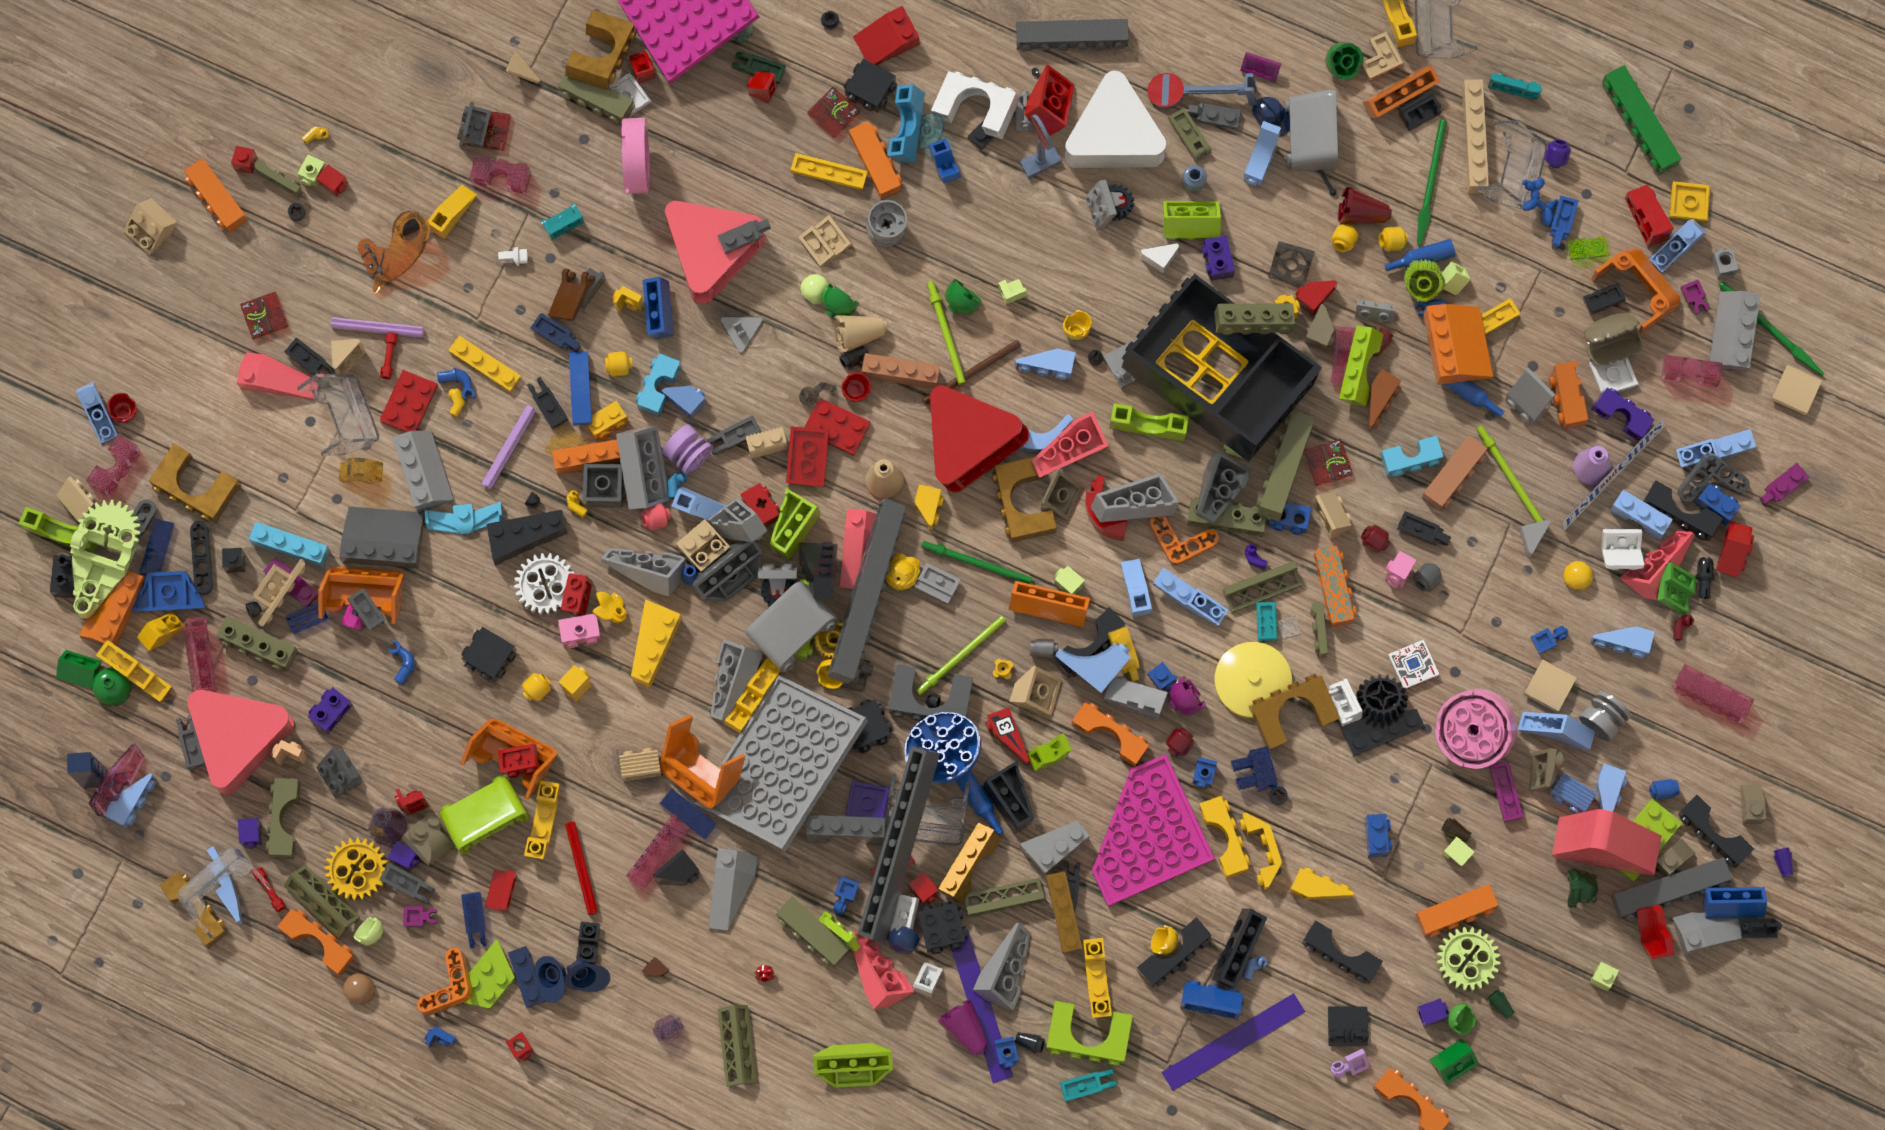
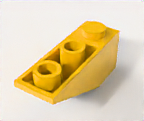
(451, 211)
(1314, 887)

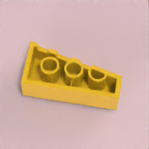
(654, 639)

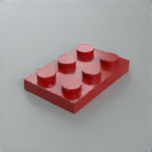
(408, 402)
(844, 427)
(807, 456)

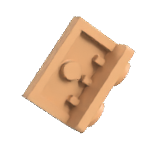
(291, 750)

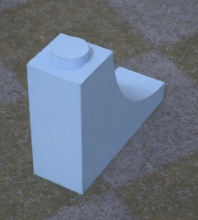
(1262, 154)
(1100, 668)
(1557, 727)

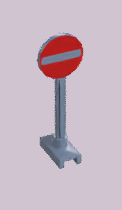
(1168, 90)
(1046, 153)

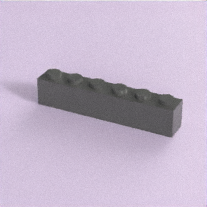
(1072, 34)
(1672, 888)

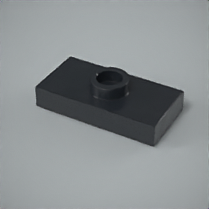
(1604, 298)

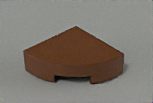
(655, 968)

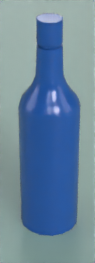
(1433, 252)
(1474, 395)
(979, 800)

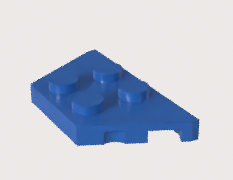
(168, 592)

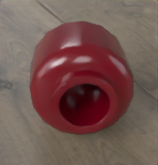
(1375, 538)
(1180, 742)

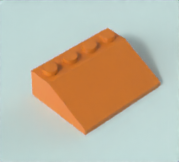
(1457, 343)

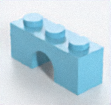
(663, 369)
(1396, 462)

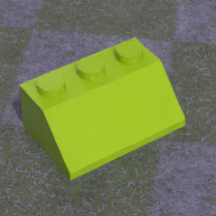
(1191, 219)

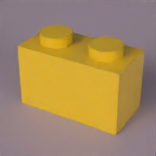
(575, 682)

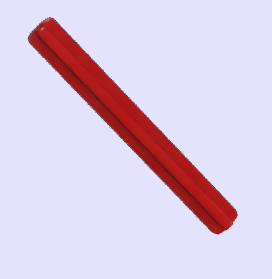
(581, 868)

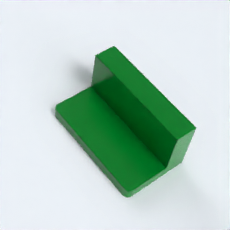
(77, 668)
(1454, 1061)

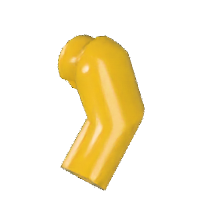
(315, 133)
(458, 400)
(574, 505)

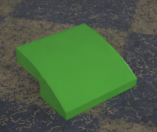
(1676, 588)

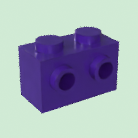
(1218, 258)
(329, 710)

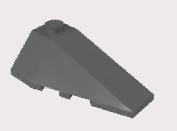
(1220, 485)

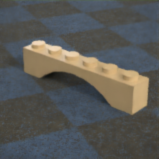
(1475, 135)

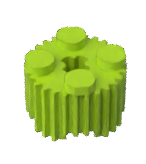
(1423, 270)

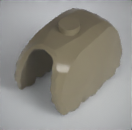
(1613, 339)

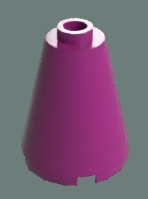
(965, 1027)

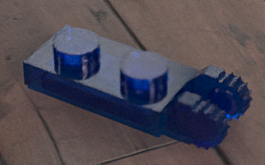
(474, 917)

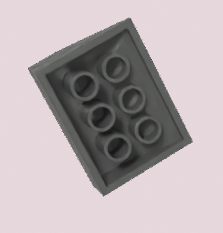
(382, 537)

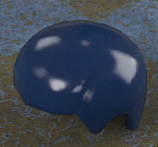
(903, 940)

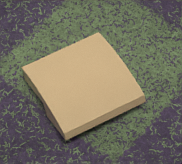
(825, 240)
(1796, 390)
(1550, 686)

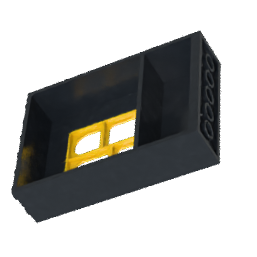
(1257, 396)

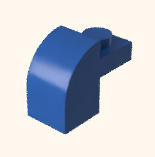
(944, 161)

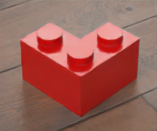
(1736, 546)

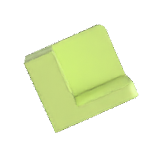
(1455, 278)
(1012, 291)
(1458, 851)

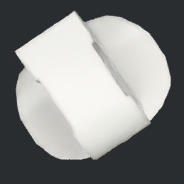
(519, 256)

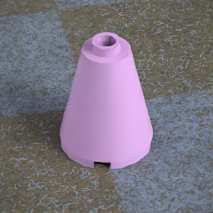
(1592, 465)

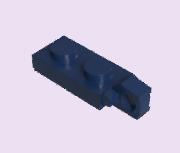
(555, 333)

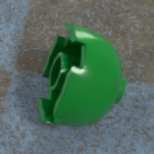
(1344, 60)
(961, 299)
(837, 302)
(111, 687)

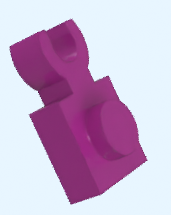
(1694, 294)
(415, 916)

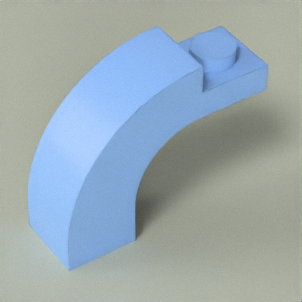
(1039, 441)

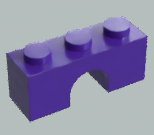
(1637, 420)

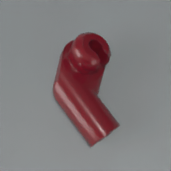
(1680, 625)

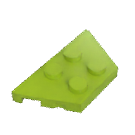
(489, 978)

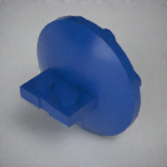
(953, 738)

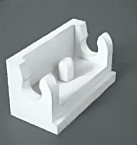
(1345, 702)

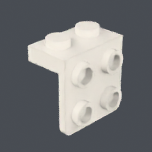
(1622, 549)

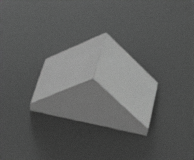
(1532, 535)

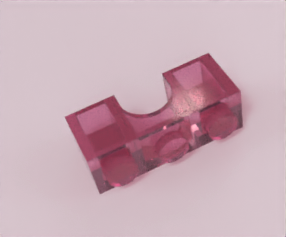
(485, 170)
(1705, 372)
(107, 479)

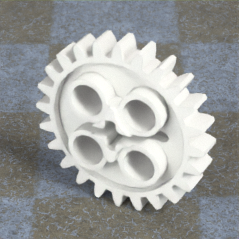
(529, 590)

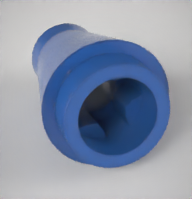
(689, 579)

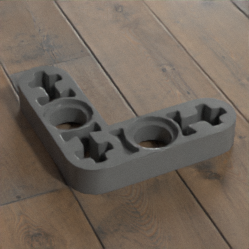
(1715, 470)

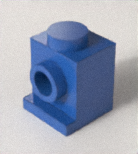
(1207, 765)
(1001, 1045)

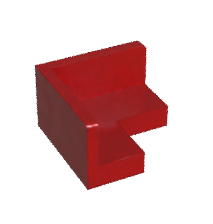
(1654, 932)

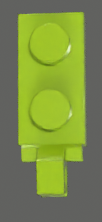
(838, 929)

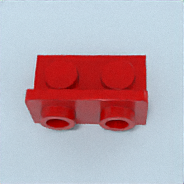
(577, 594)
(518, 760)
(412, 803)

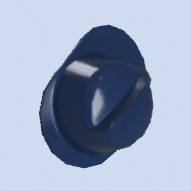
(1272, 111)
(586, 976)
(550, 978)

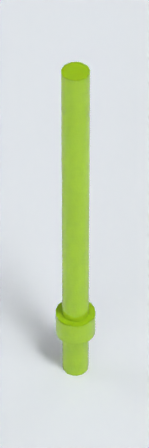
(936, 300)
(1490, 443)
(932, 680)

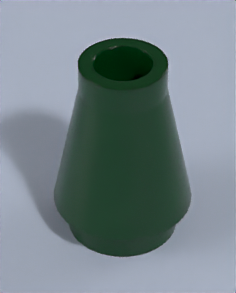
(1500, 1003)

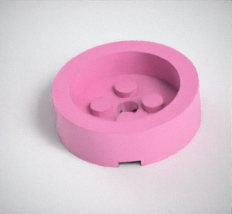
(635, 155)
(1495, 725)

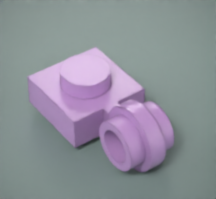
(1354, 1063)

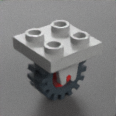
(1108, 203)
(776, 580)

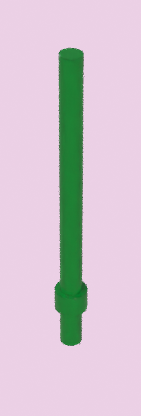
(941, 550)

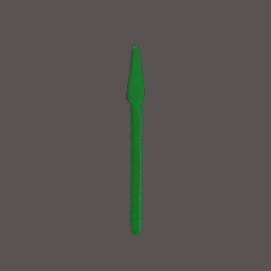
(1424, 215)
(1796, 351)

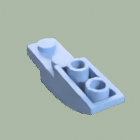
(1722, 447)
(1190, 598)

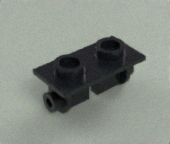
(1759, 928)

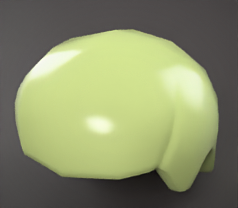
(813, 287)
(369, 931)

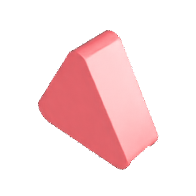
(699, 249)
(236, 735)
(1607, 842)

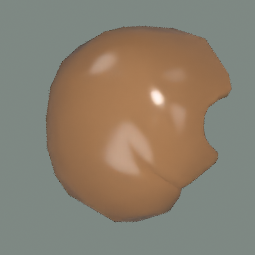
(359, 988)

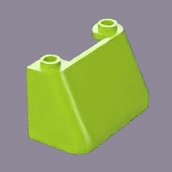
(483, 814)

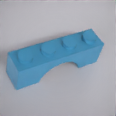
(910, 105)

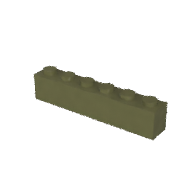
(1286, 465)

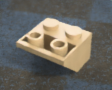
(149, 225)
(75, 499)
(702, 546)

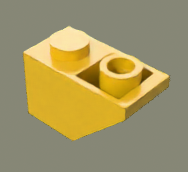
(927, 504)
(160, 631)

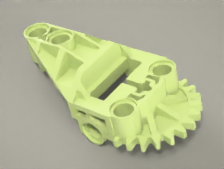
(95, 570)

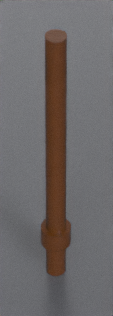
(980, 366)

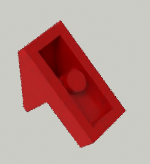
(642, 67)

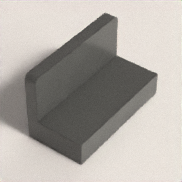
(594, 287)
(366, 609)

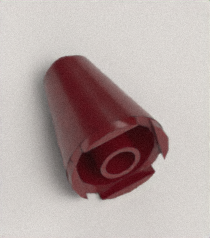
(1362, 208)

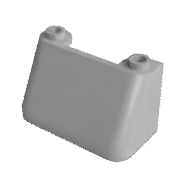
(1313, 131)
(790, 625)

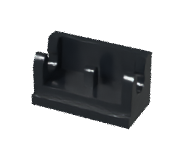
(1420, 110)

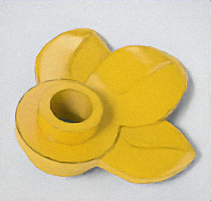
(610, 607)

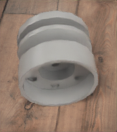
(892, 215)
(1605, 716)

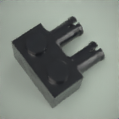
(62, 577)

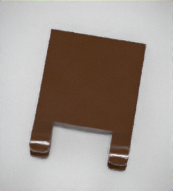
(570, 295)

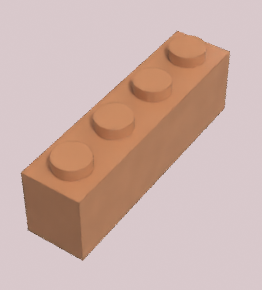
(901, 371)
(1454, 473)

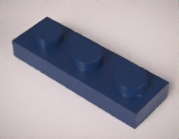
(525, 976)

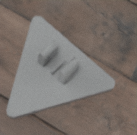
(741, 330)

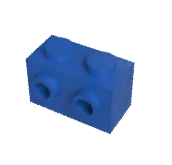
(1718, 502)
(1377, 835)

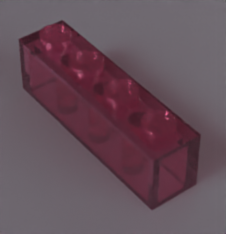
(199, 654)
(1713, 694)

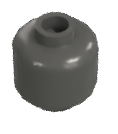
(1427, 577)

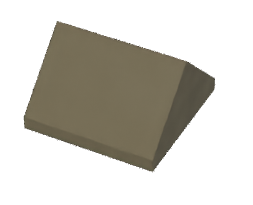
(1061, 495)

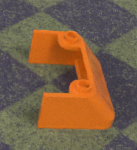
(1664, 299)
(342, 582)
(497, 736)
(693, 771)

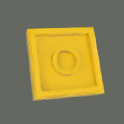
(1689, 202)

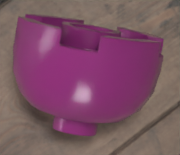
(1185, 697)

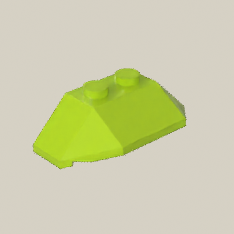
(853, 1064)

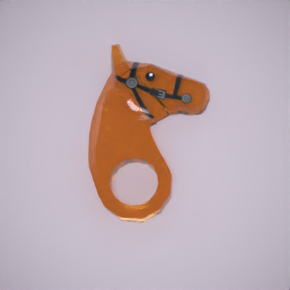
(392, 262)

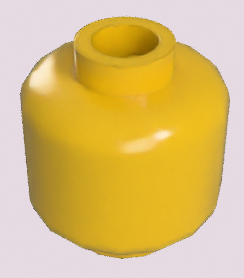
(1344, 238)
(1393, 239)
(618, 364)
(536, 687)

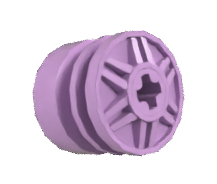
(687, 449)

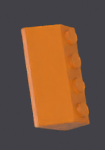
(114, 612)

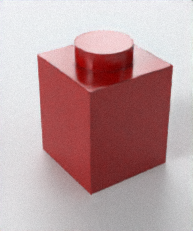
(244, 159)
(332, 180)
(924, 889)

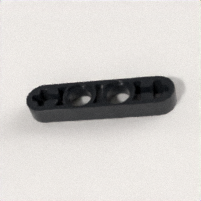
(201, 558)

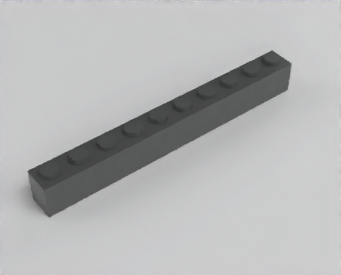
(866, 591)
(898, 843)

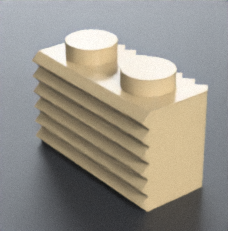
(766, 442)
(640, 765)

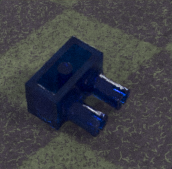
(1263, 772)

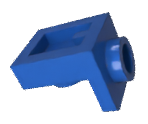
(1162, 677)
(443, 1037)

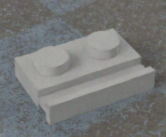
(937, 583)

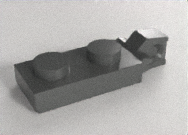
(1215, 115)
(743, 235)

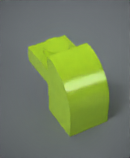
(1049, 753)

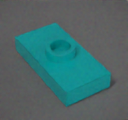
(1266, 621)

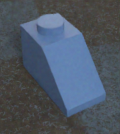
(686, 399)

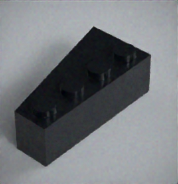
(524, 533)
(820, 567)

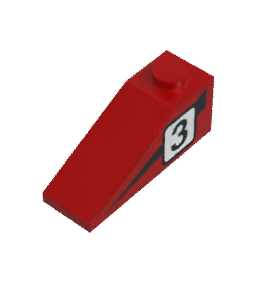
(1005, 731)

